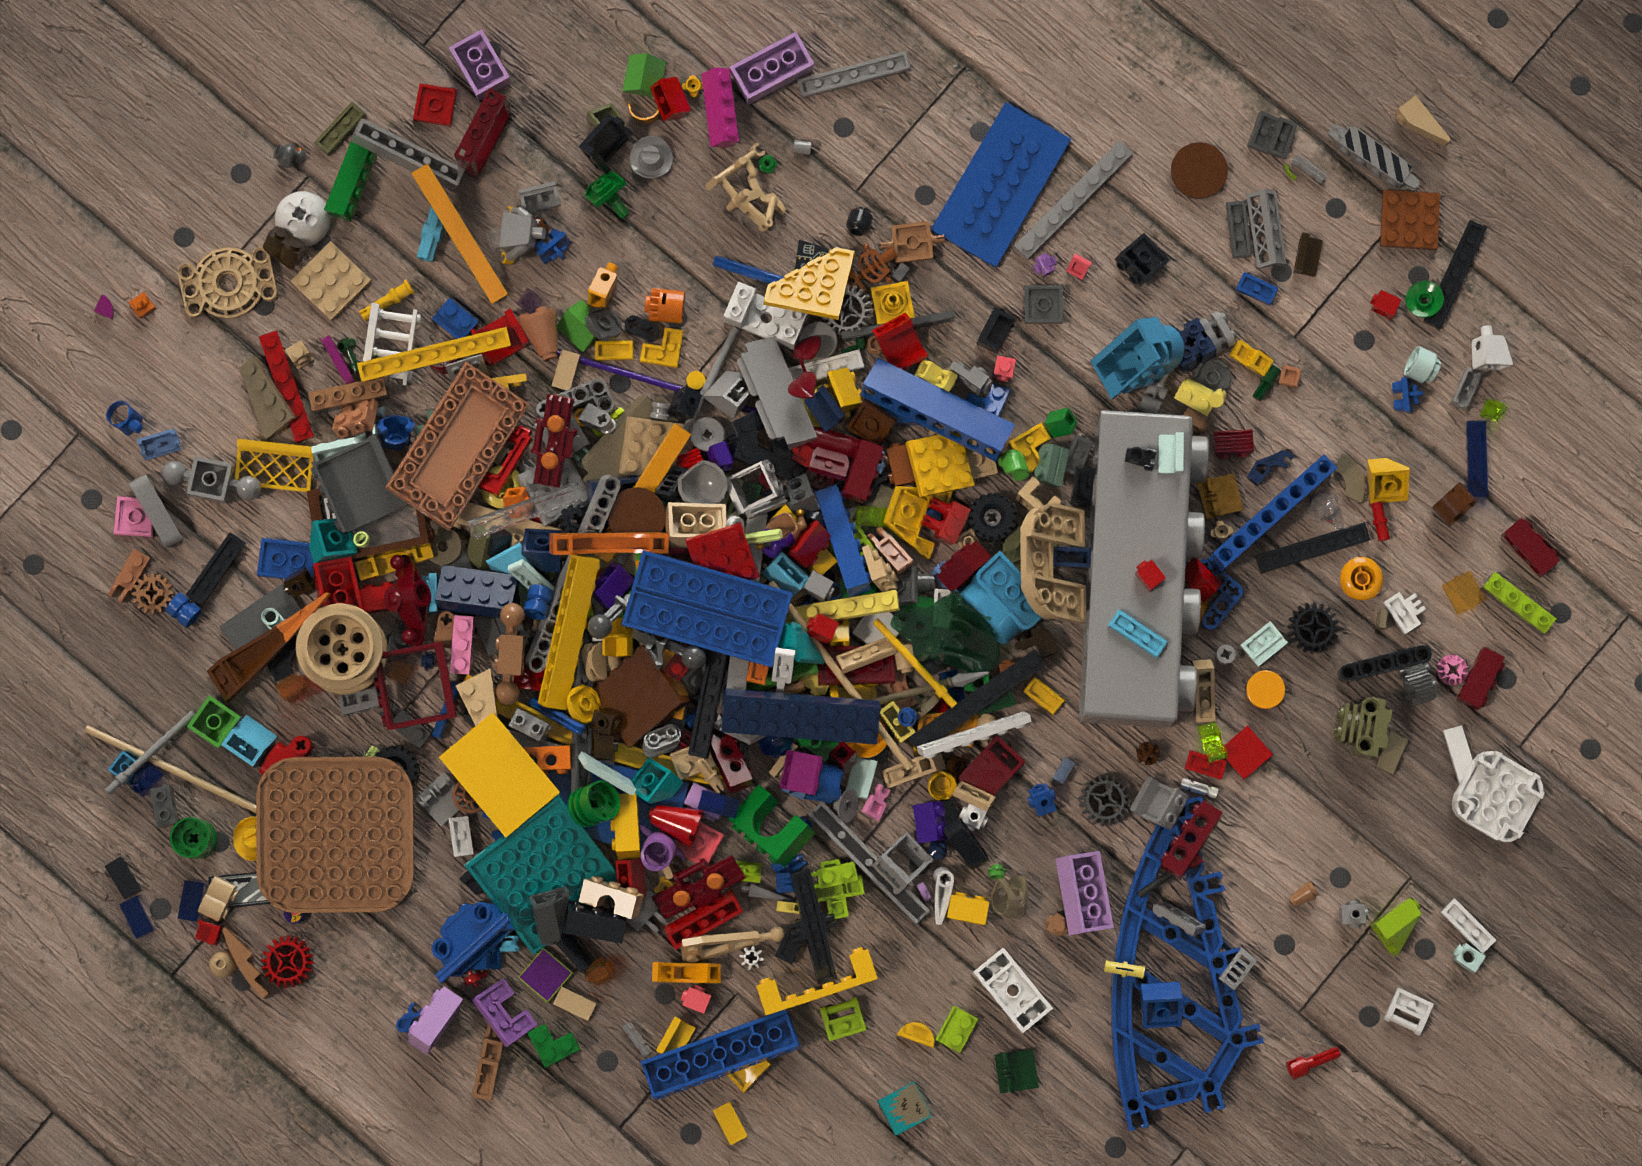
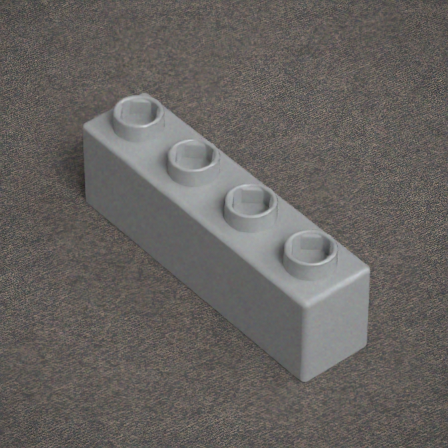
(1134, 520)

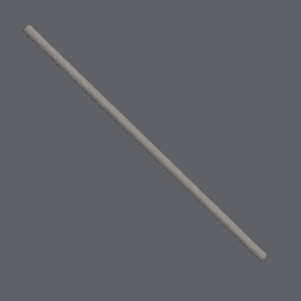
(707, 385)

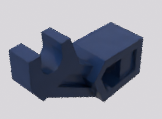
(1270, 461)

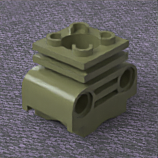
(1361, 726)

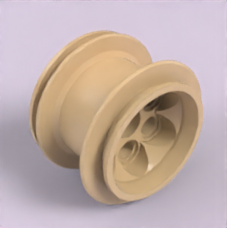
(325, 623)

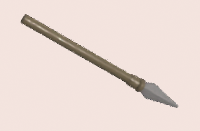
(958, 680)

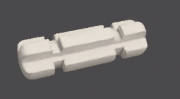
(1199, 788)

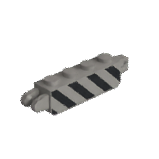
(1374, 156)

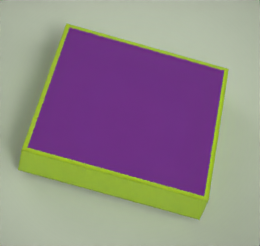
(545, 975)

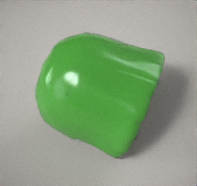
(1015, 463)

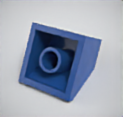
(1161, 1005)

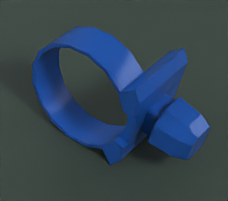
(131, 424)

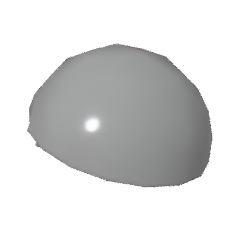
(703, 484)

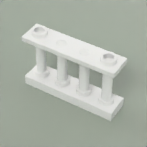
(374, 333)

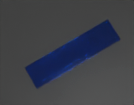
(1477, 458)

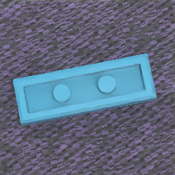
(1137, 633)

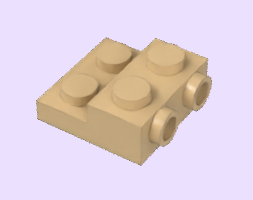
(879, 571)

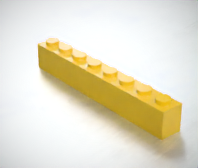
(568, 631)

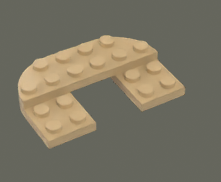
(1045, 594)

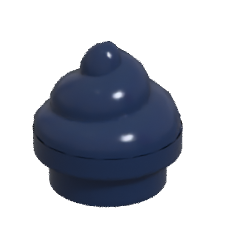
(938, 850)

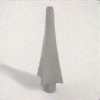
(758, 892)

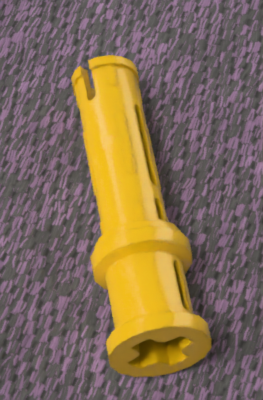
(394, 296)

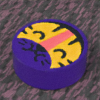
(293, 918)

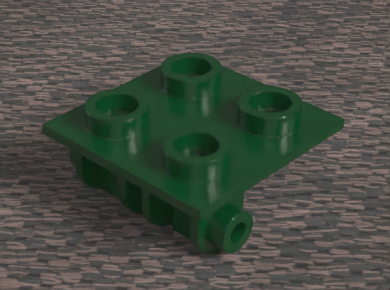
(1016, 1071)

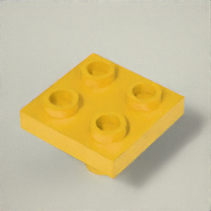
(891, 301)

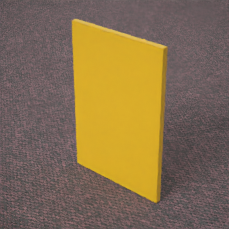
(499, 774)

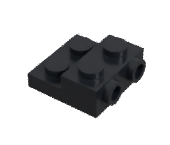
(1141, 260)

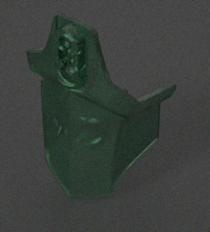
(949, 634)

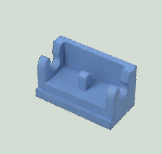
(159, 444)

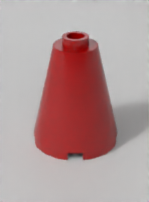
(677, 822)

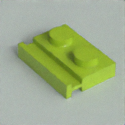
(751, 870)
(956, 1029)

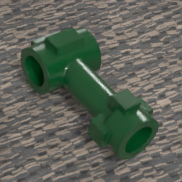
(347, 345)

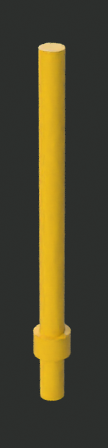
(941, 691)

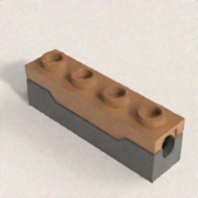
(348, 394)

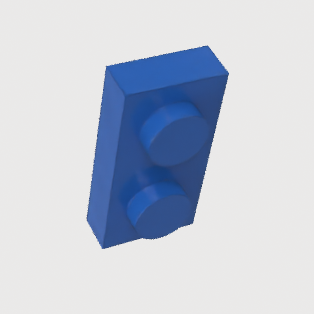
(1256, 288)

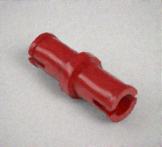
(1380, 521)

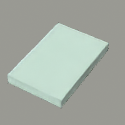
(607, 773)

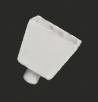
(1490, 351)

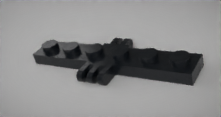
(813, 926)

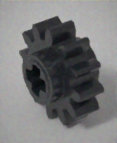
(569, 514)

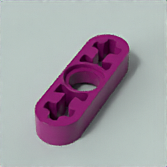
(337, 360)

